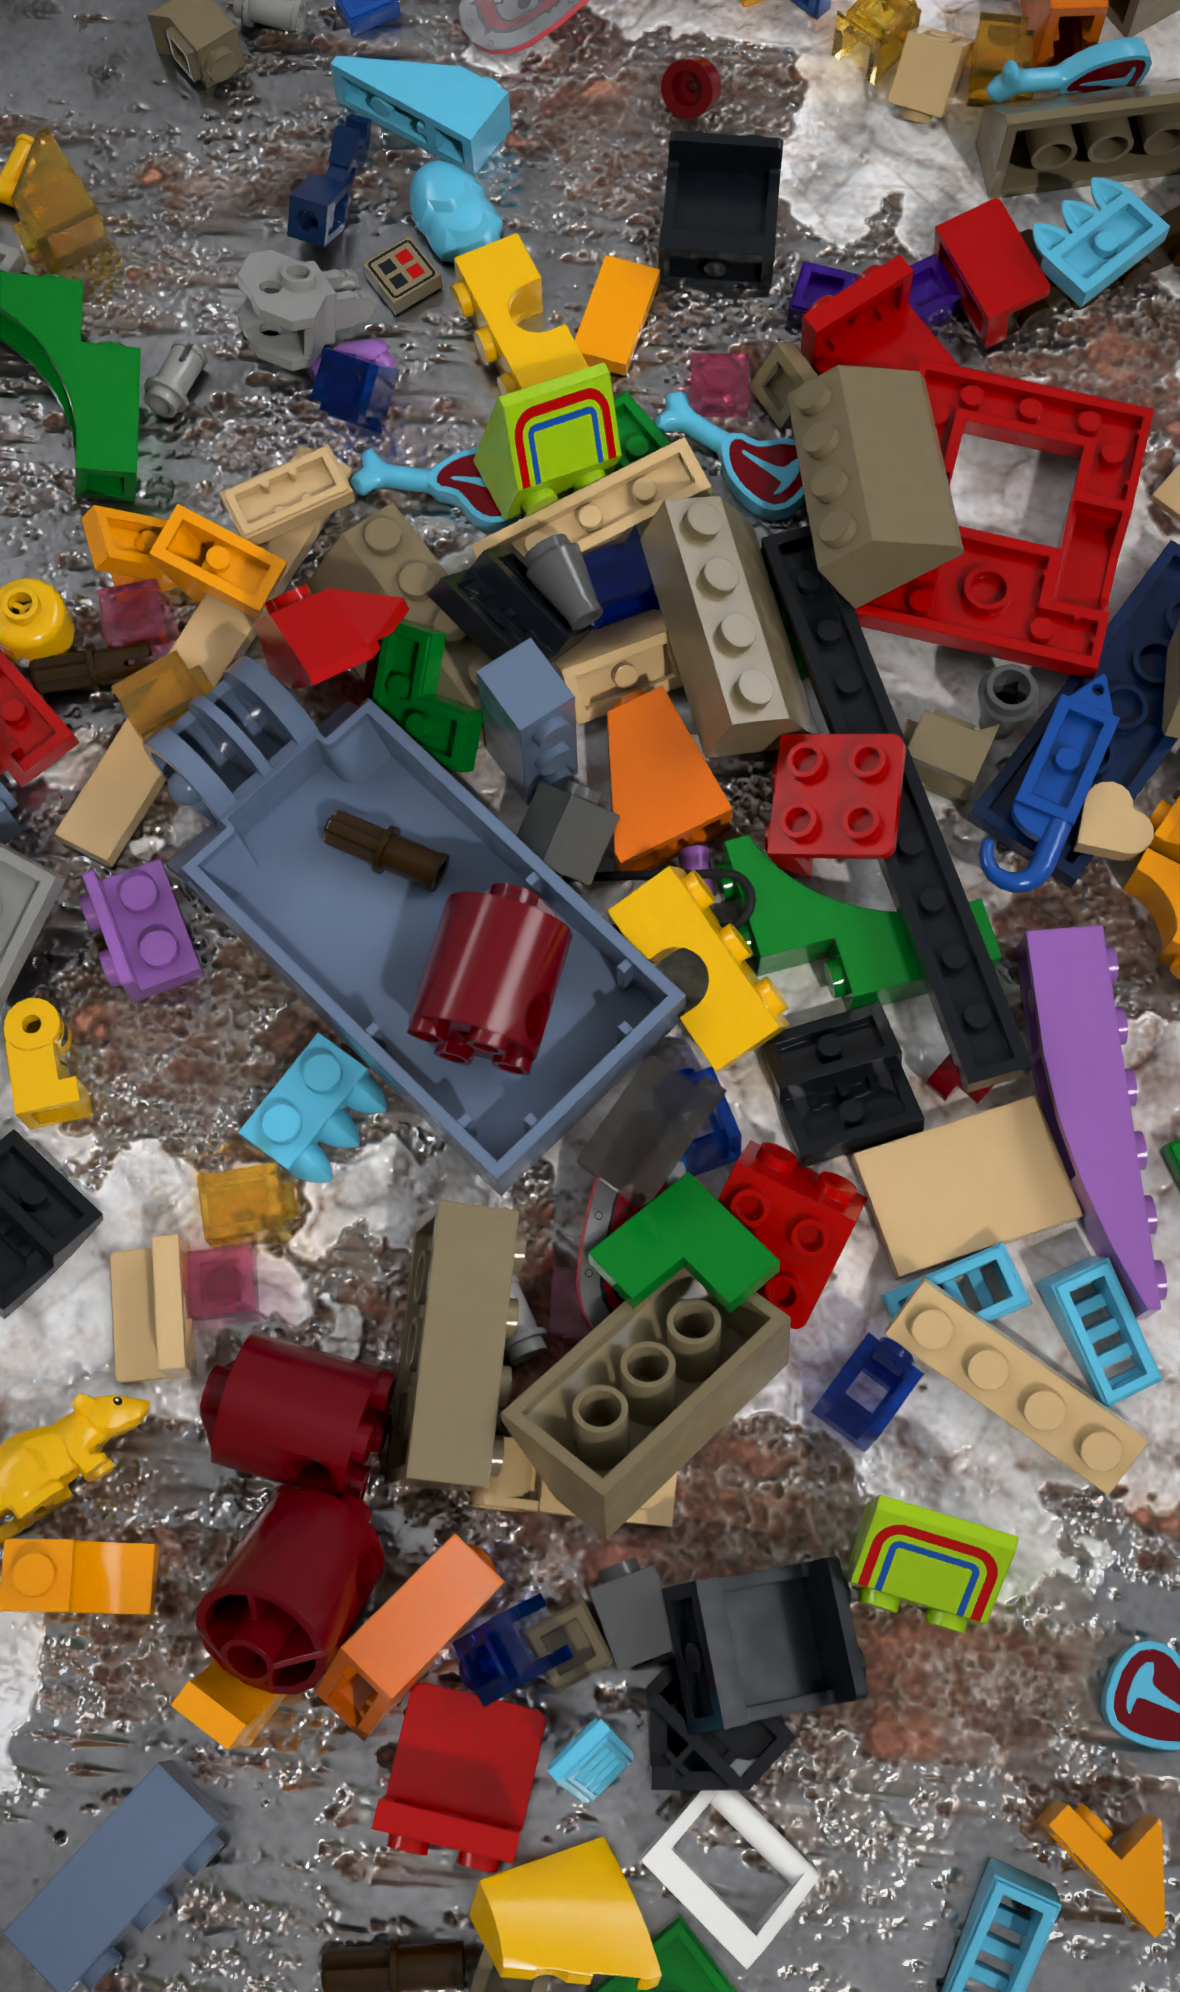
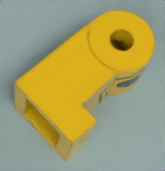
(37, 1066)

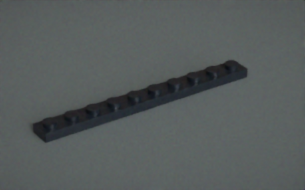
(920, 871)

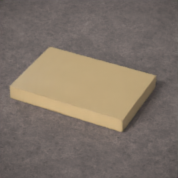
(966, 1187)

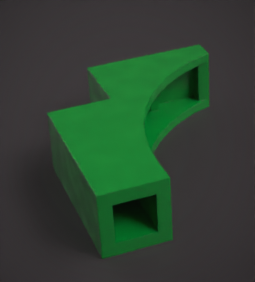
(91, 381)
(800, 926)

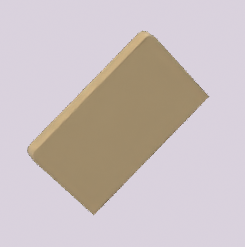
(618, 661)
(152, 1313)

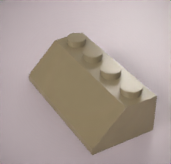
(1078, 137)
(873, 479)
(391, 560)
(725, 627)
(454, 1348)
(645, 1396)

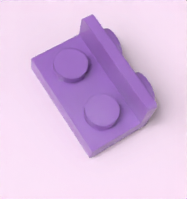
(142, 930)

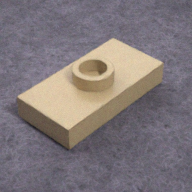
(287, 496)

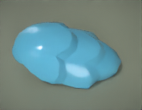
(452, 210)

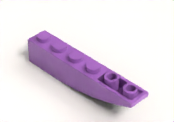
(1089, 1098)

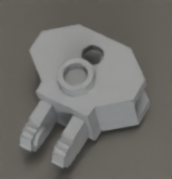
(299, 305)

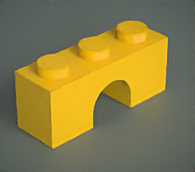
(498, 291)
(737, 1008)

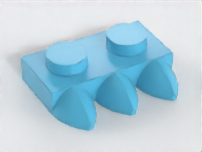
(1099, 241)
(310, 1108)

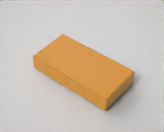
(616, 313)

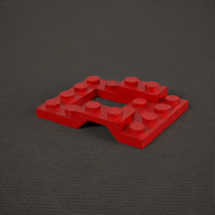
(1015, 594)

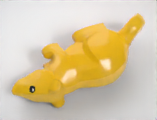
(46, 1459)

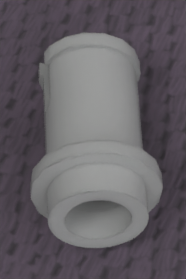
(280, 14)
(168, 389)
(528, 1338)

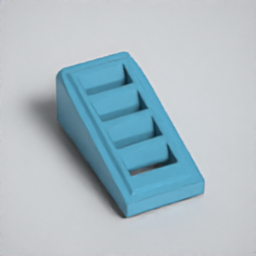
(1004, 1268)
(1079, 1339)
(591, 1761)
(986, 1907)

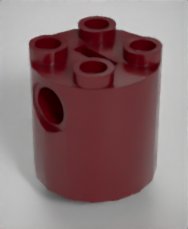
(491, 978)
(297, 1415)
(291, 1590)

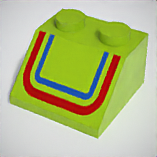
(549, 441)
(928, 1563)

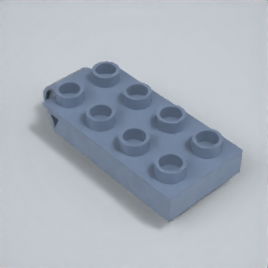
(363, 938)

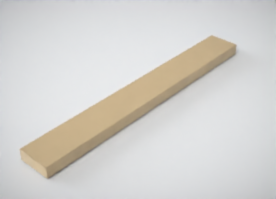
(126, 778)

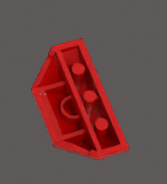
(324, 633)

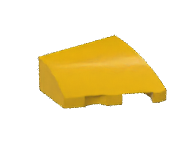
(565, 1919)

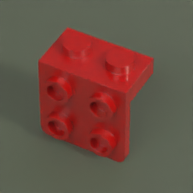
(870, 324)
(29, 728)
(834, 799)
(796, 1217)
(461, 1776)

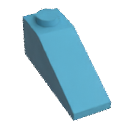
(429, 105)

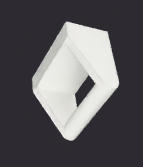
(703, 1901)

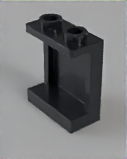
(720, 210)
(764, 1644)

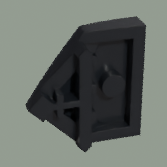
(705, 1760)

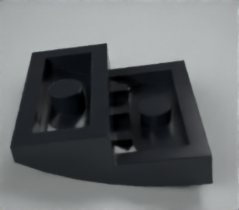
(503, 608)
(841, 1084)
(39, 1221)

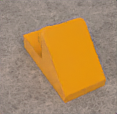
(122, 545)
(216, 562)
(1127, 1873)

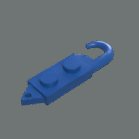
(1056, 784)

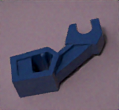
(322, 203)

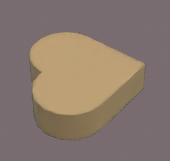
(1111, 826)

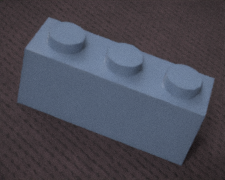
(528, 719)
(118, 1879)

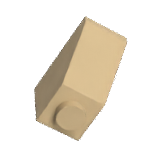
(929, 73)

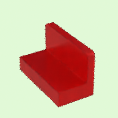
(989, 268)

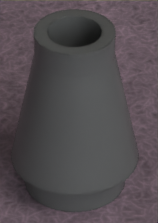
(563, 579)
(1007, 698)

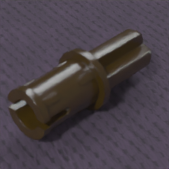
(87, 667)
(385, 849)
(394, 1967)

